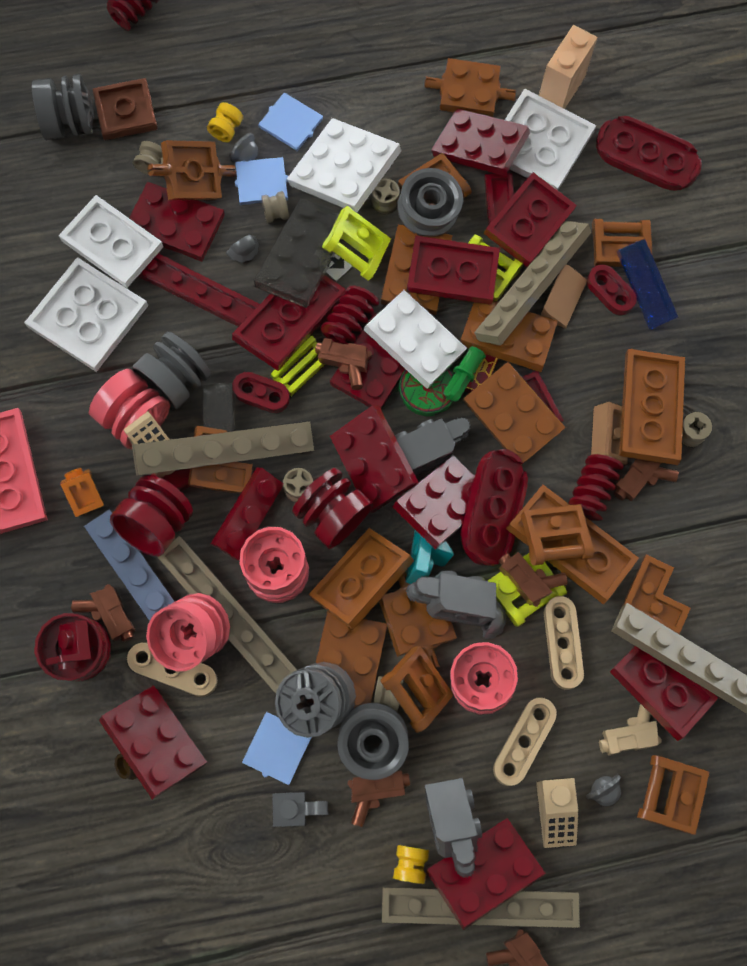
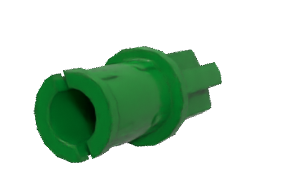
(464, 373)

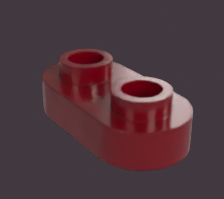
(614, 289)
(262, 392)

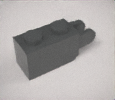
(432, 443)
(456, 597)
(453, 823)

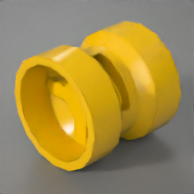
(224, 123)
(411, 864)

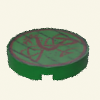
(423, 400)

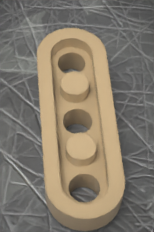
(566, 629)
(180, 680)
(535, 731)

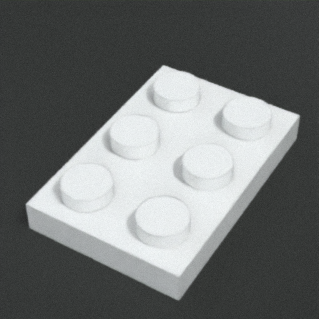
(111, 241)
(415, 339)

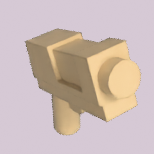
(637, 735)

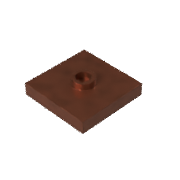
(124, 109)

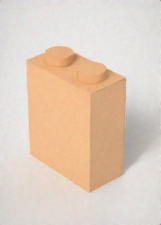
(568, 67)

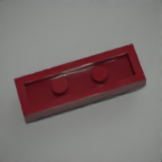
(247, 512)

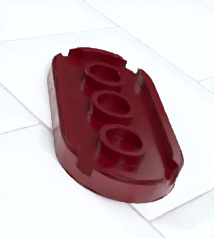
(648, 153)
(492, 505)

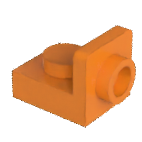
(81, 491)

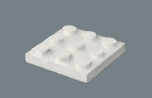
(553, 141)
(344, 165)
(86, 314)

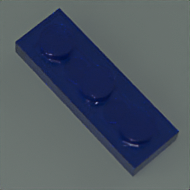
(647, 283)

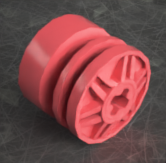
(124, 401)
(264, 552)
(188, 632)
(483, 660)

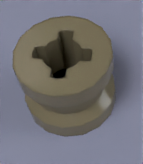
(149, 154)
(385, 189)
(275, 207)
(690, 434)
(296, 478)
(385, 696)

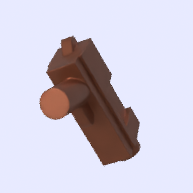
(350, 358)
(640, 473)
(530, 584)
(107, 606)
(368, 792)
(519, 952)

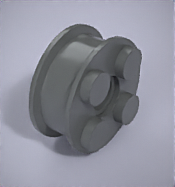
(425, 218)
(368, 761)

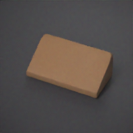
(564, 296)
(607, 431)

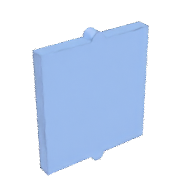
(290, 121)
(259, 179)
(276, 750)

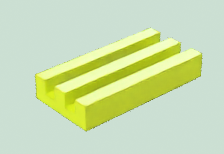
(304, 348)

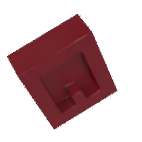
(74, 644)

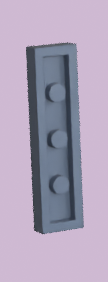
(129, 566)

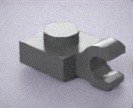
(292, 809)

